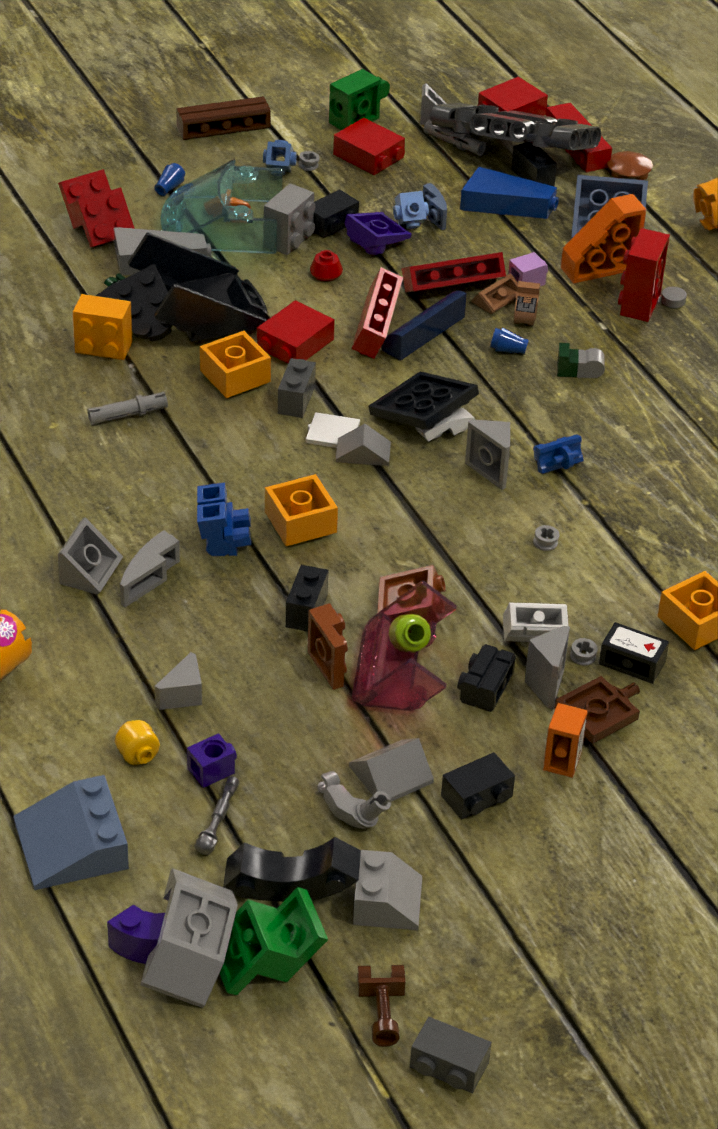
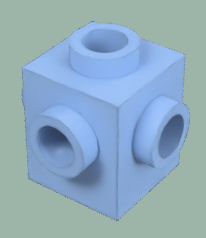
(410, 209)

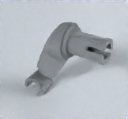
(349, 809)

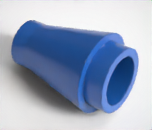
(170, 178)
(507, 341)

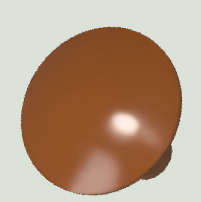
(630, 165)

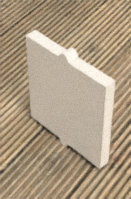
(328, 428)

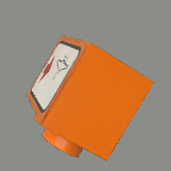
(565, 740)

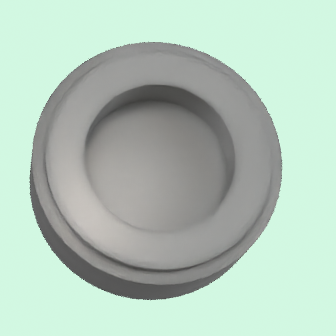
(673, 297)

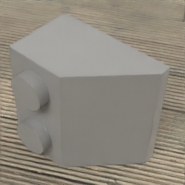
(387, 892)

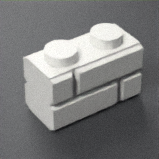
(530, 620)

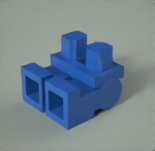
(220, 523)

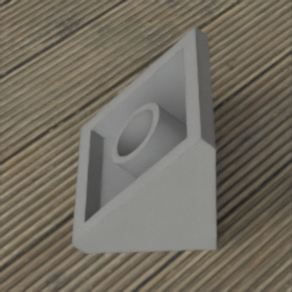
(489, 449)
(87, 559)
(547, 664)
(394, 769)

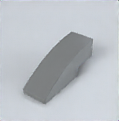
(149, 567)

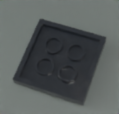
(423, 400)

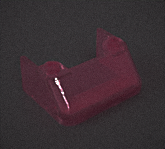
(394, 677)

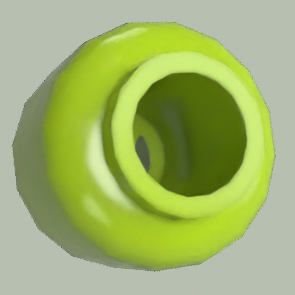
(409, 633)

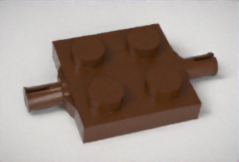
(606, 706)

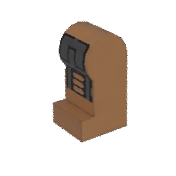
(526, 302)

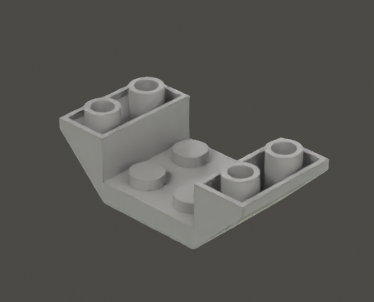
(191, 939)

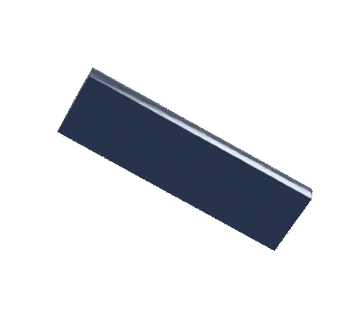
(425, 326)

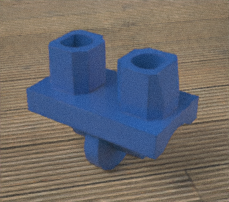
(558, 454)

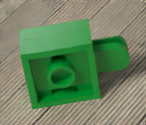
(356, 98)

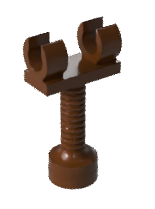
(385, 1030)

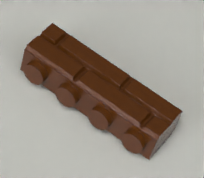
(223, 117)

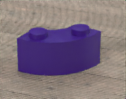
(134, 933)

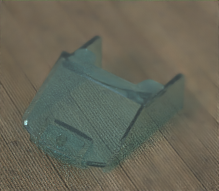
(206, 208)

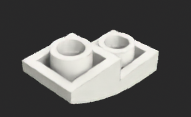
(454, 423)

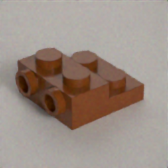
(397, 584)
(327, 644)

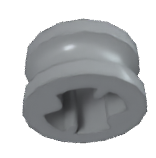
(308, 160)
(545, 543)
(586, 645)

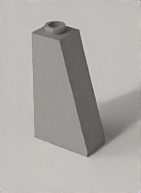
(128, 239)

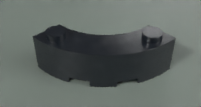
(272, 877)

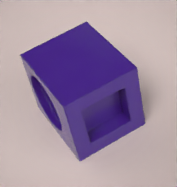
(211, 760)

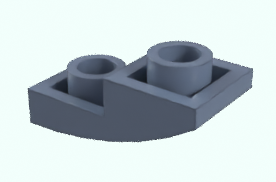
(436, 205)

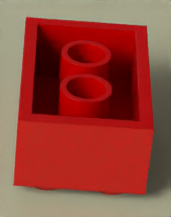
(643, 274)

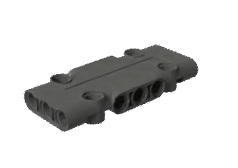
(516, 126)

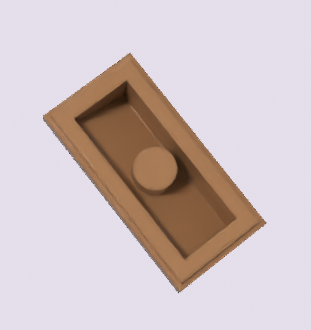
(497, 294)

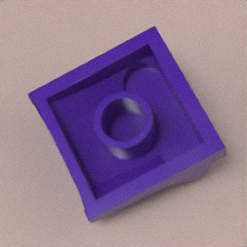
(374, 231)

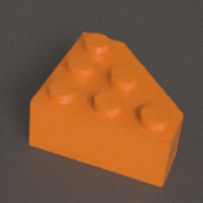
(602, 242)

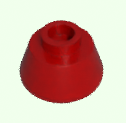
(326, 266)

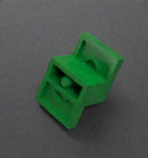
(271, 940)

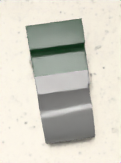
(579, 362)

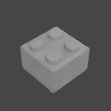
(294, 216)

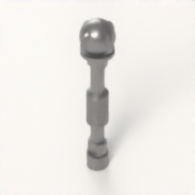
(207, 839)

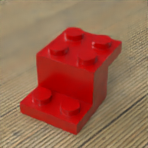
(95, 206)

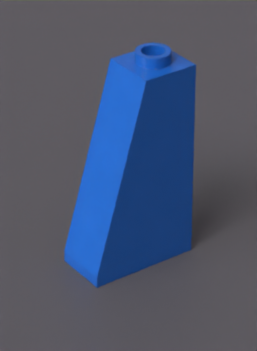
(507, 195)

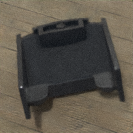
(203, 293)

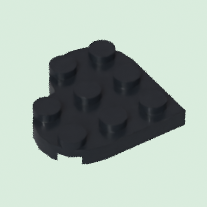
(146, 294)

